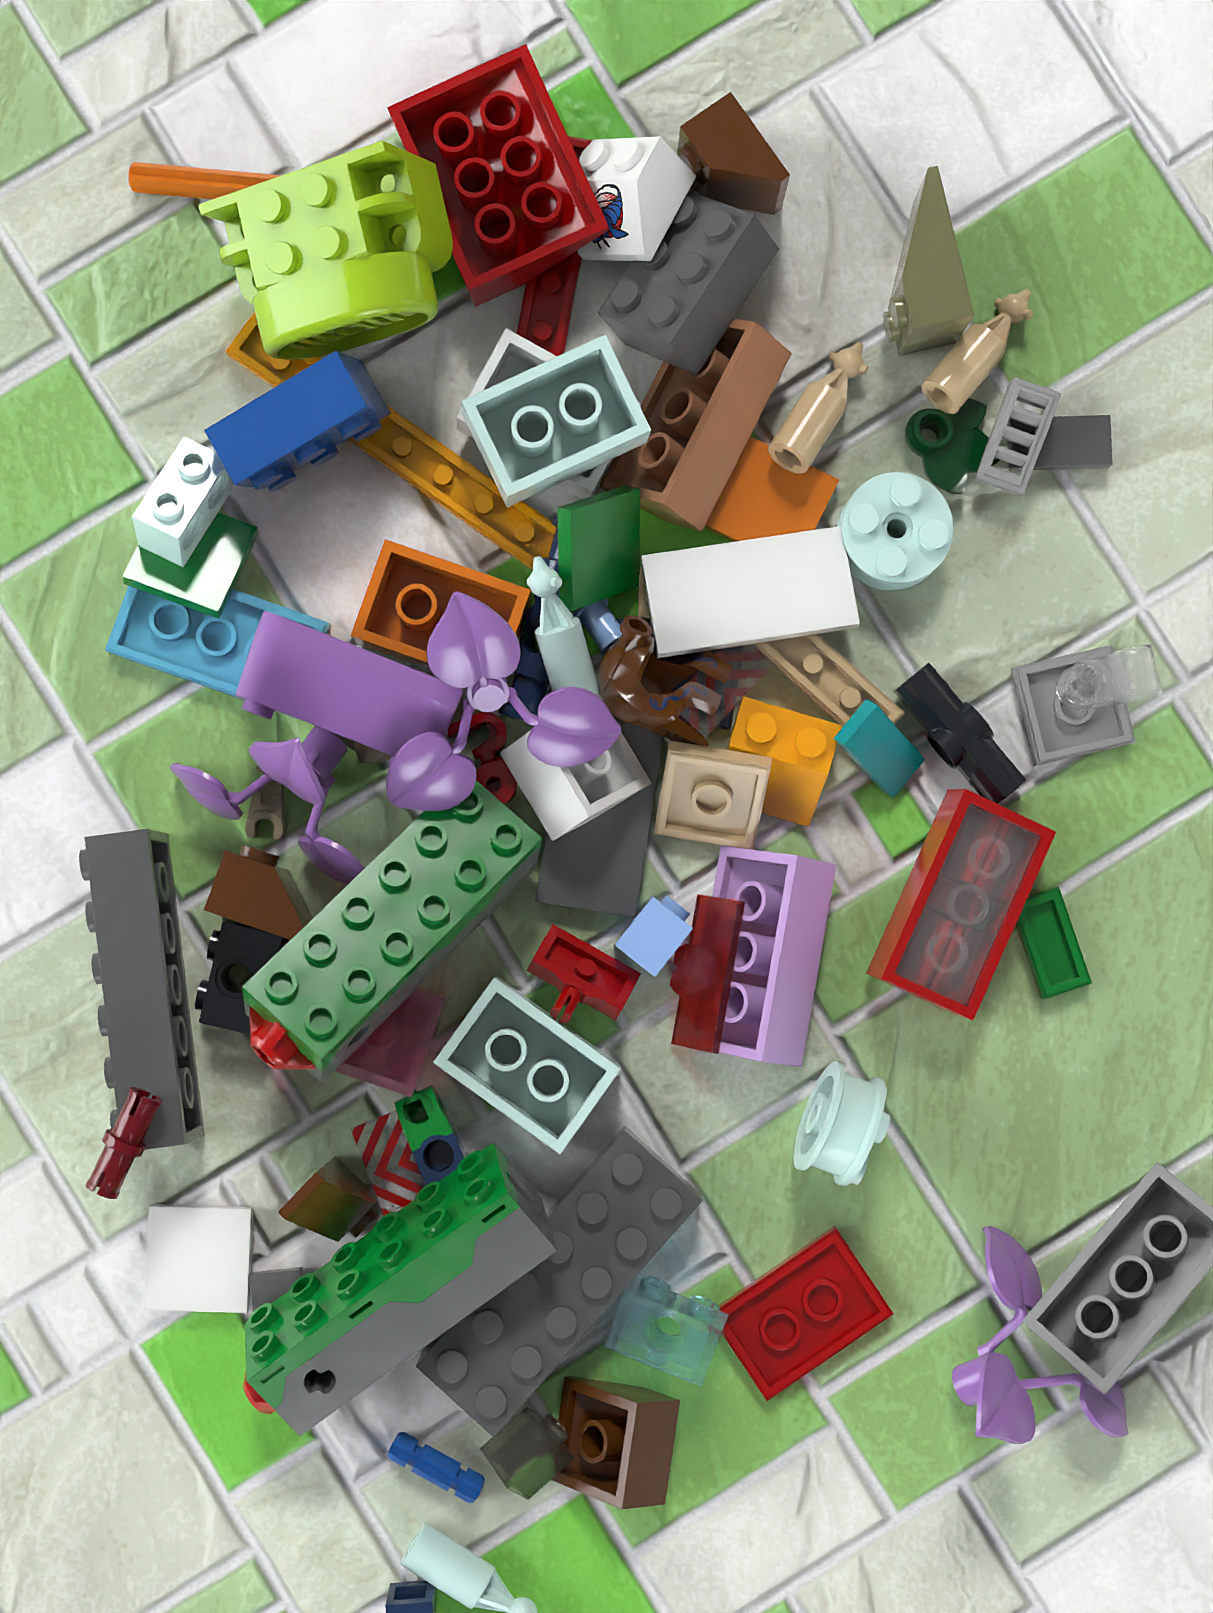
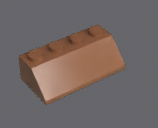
(700, 426)

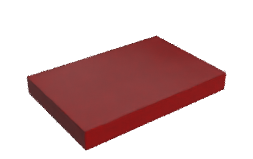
(802, 1313)

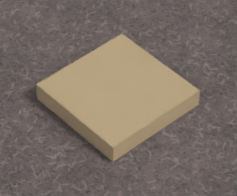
(712, 795)

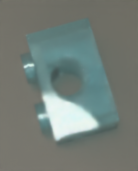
(640, 1338)

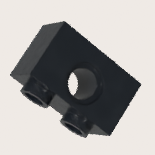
(233, 944)

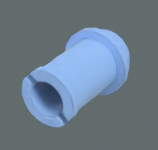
(600, 624)

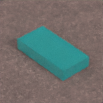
(879, 748)

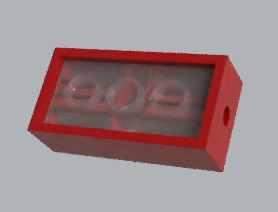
(961, 902)

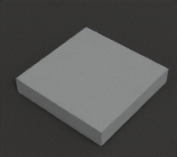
(1058, 731)

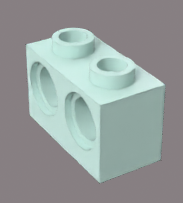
(182, 502)

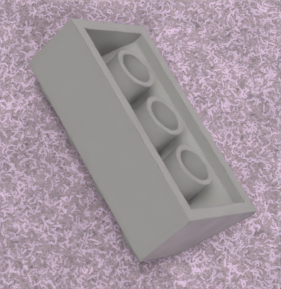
(1128, 1279)

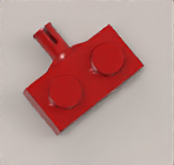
(582, 975)

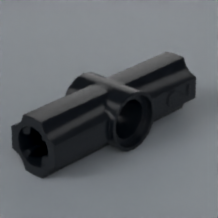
(959, 735)

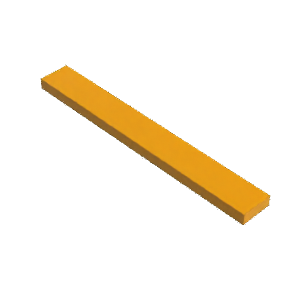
(422, 464)

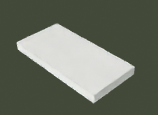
(749, 591)

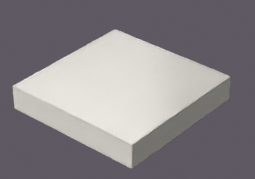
(199, 1258)

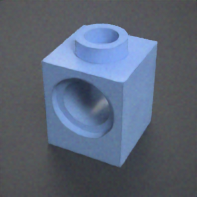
(655, 934)

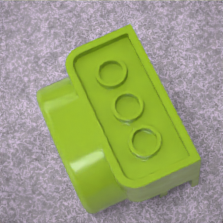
(338, 250)

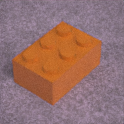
(412, 593)

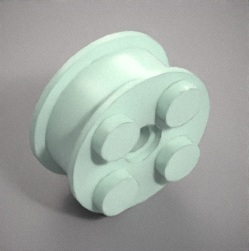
(918, 516)
(841, 1124)

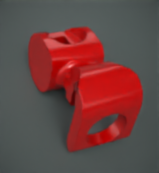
(493, 770)

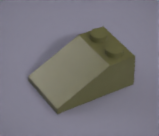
(930, 289)

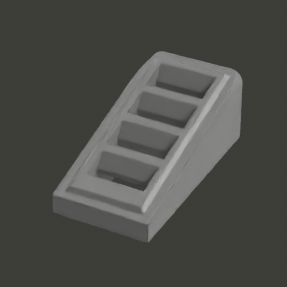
(1035, 396)

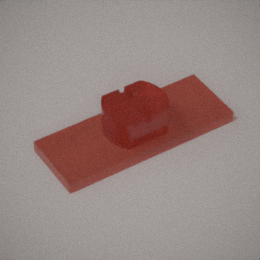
(706, 973)

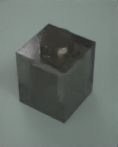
(528, 1452)

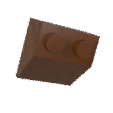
(732, 159)
(258, 893)
(618, 1441)

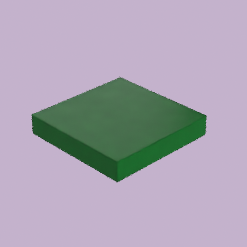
(599, 546)
(207, 575)

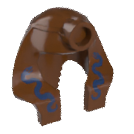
(639, 683)

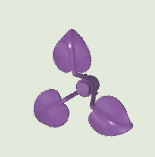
(477, 652)
(306, 772)
(991, 1380)

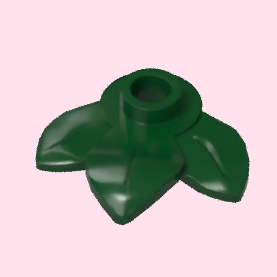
(957, 445)

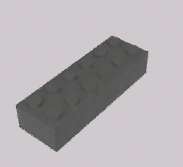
(142, 980)
(603, 1238)

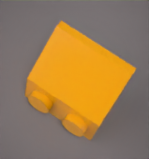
(799, 753)

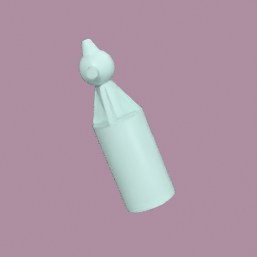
(560, 634)
(460, 1573)

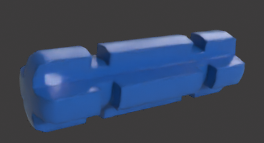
(436, 1467)

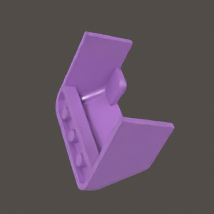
(341, 687)

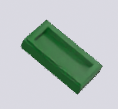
(1051, 944)

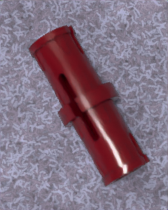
(123, 1143)

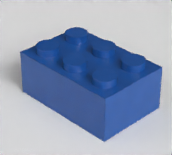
(299, 423)

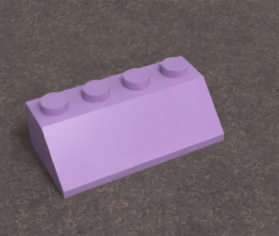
(775, 952)

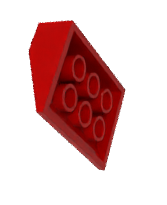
(503, 172)

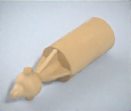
(974, 355)
(816, 413)

